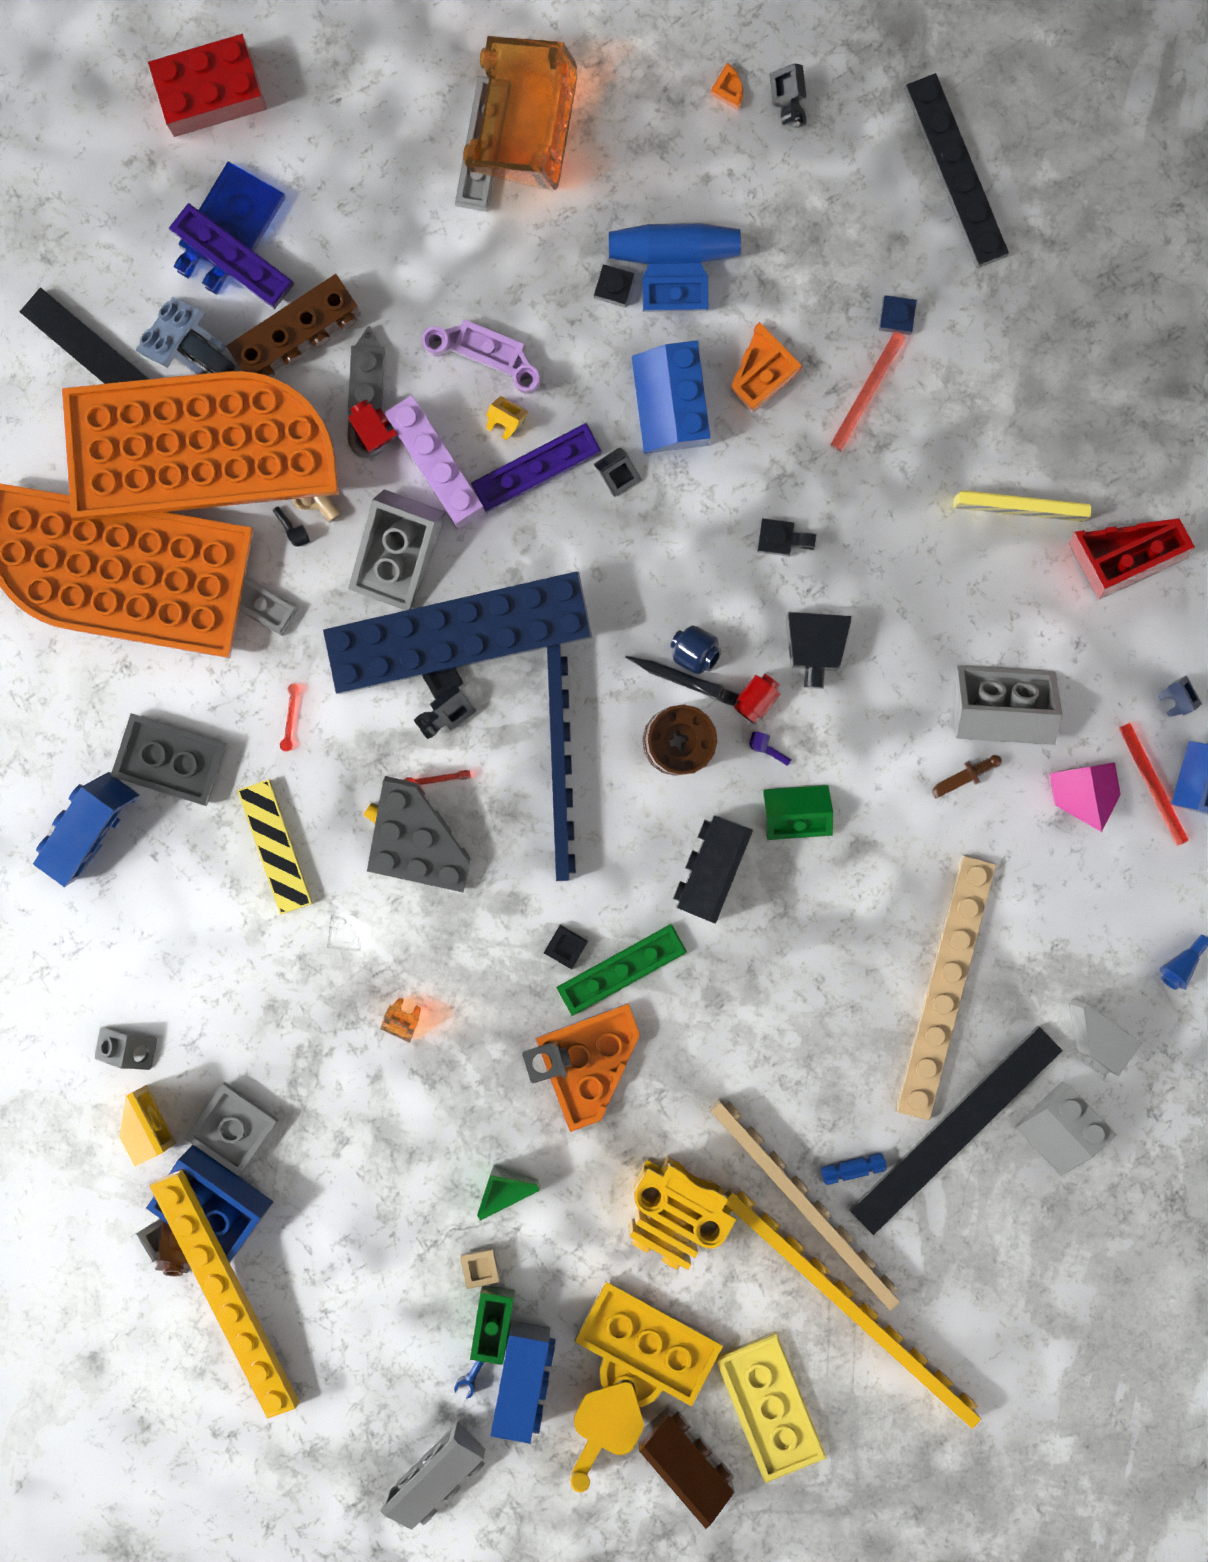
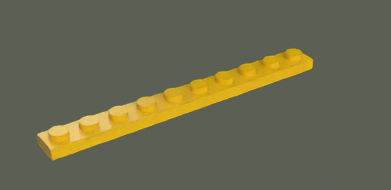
(862, 1315)

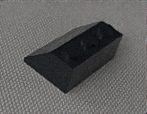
(712, 868)

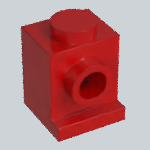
(370, 426)

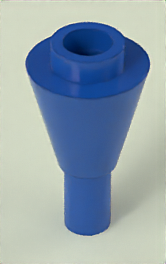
(1181, 968)

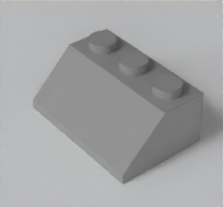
(1007, 705)
(434, 1478)

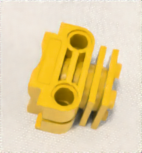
(674, 1217)

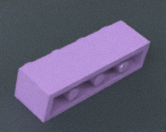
(434, 462)

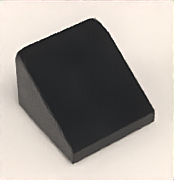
(617, 471)

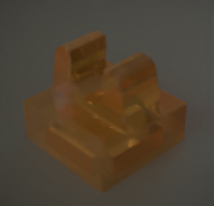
(399, 1022)

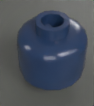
(695, 649)

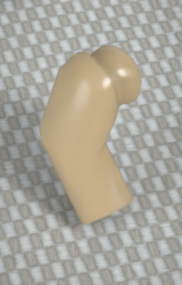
(322, 503)

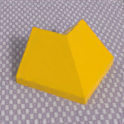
(143, 1127)

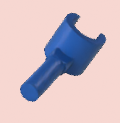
(469, 1378)

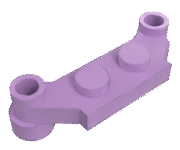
(484, 348)

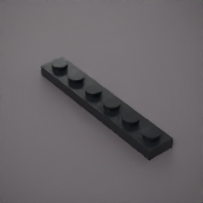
(956, 170)

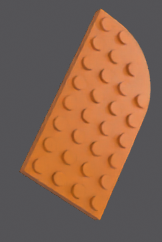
(192, 445)
(125, 576)

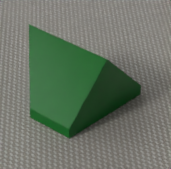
(504, 1190)

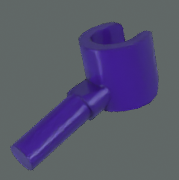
(759, 743)

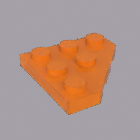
(598, 1057)

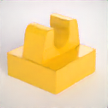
(506, 414)

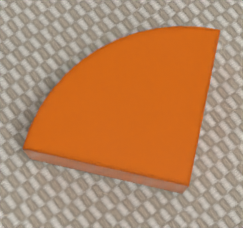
(728, 87)

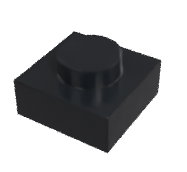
(614, 285)

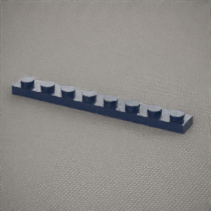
(560, 763)

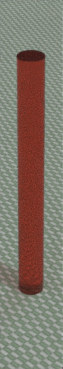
(867, 391)
(1153, 784)

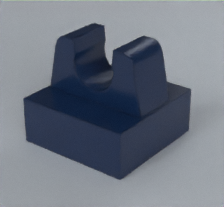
(1184, 696)

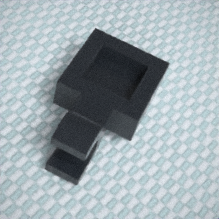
(787, 91)
(778, 538)
(449, 710)

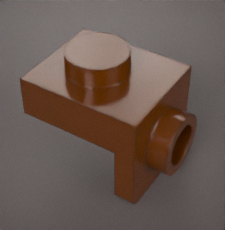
(170, 1256)

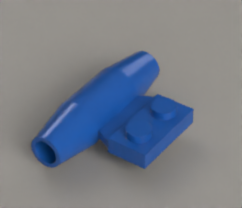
(674, 260)

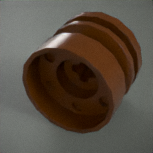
(695, 751)

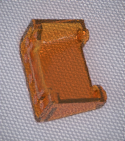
(524, 111)

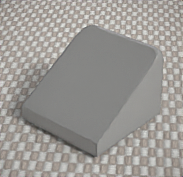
(148, 1241)

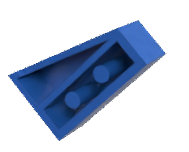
(82, 828)

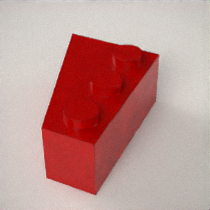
(1129, 554)

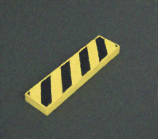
(1022, 506)
(275, 846)

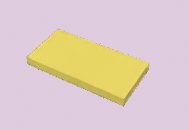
(770, 1407)

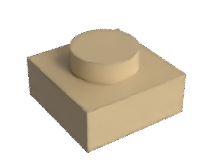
(480, 1268)

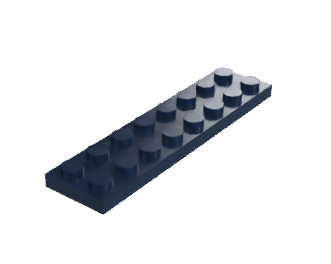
(457, 633)

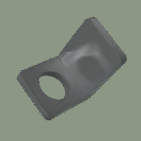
(118, 1049)
(559, 1057)

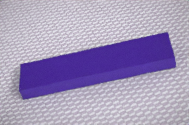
(231, 256)
(536, 467)

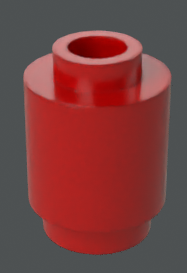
(757, 697)

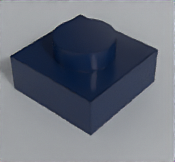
(897, 315)

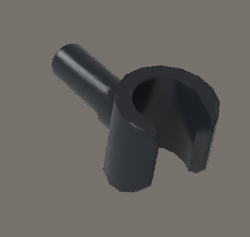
(297, 535)

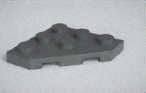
(415, 840)

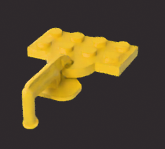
(648, 1351)

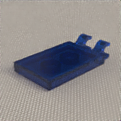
(239, 206)

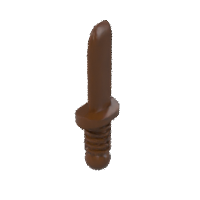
(969, 774)

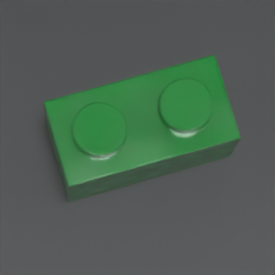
(492, 1324)

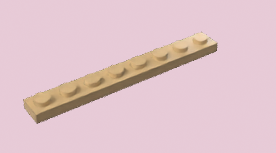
(945, 988)
(815, 1213)

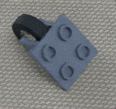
(171, 332)

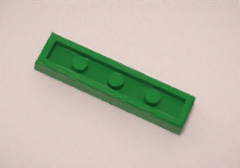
(621, 969)

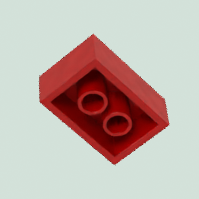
(207, 85)

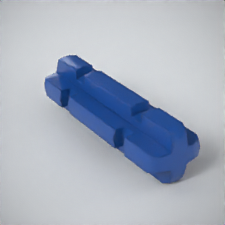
(853, 1168)

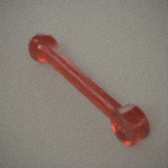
(286, 744)
(461, 775)

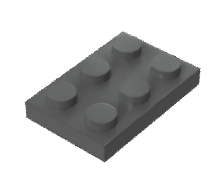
(168, 759)

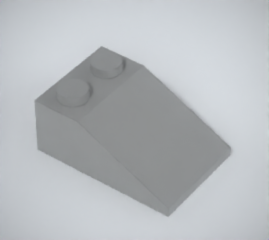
(395, 549)

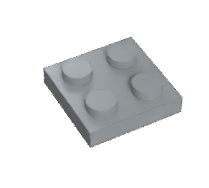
(231, 1129)

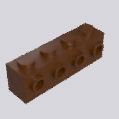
(296, 329)

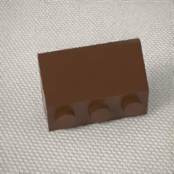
(686, 1465)

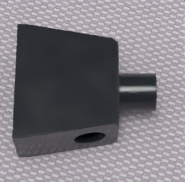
(816, 644)

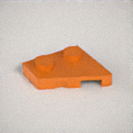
(763, 370)

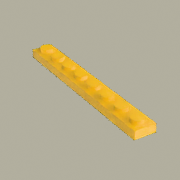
(224, 1294)

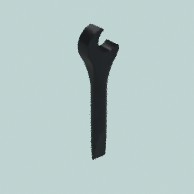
(699, 685)

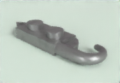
(365, 383)

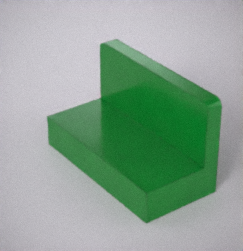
(798, 812)

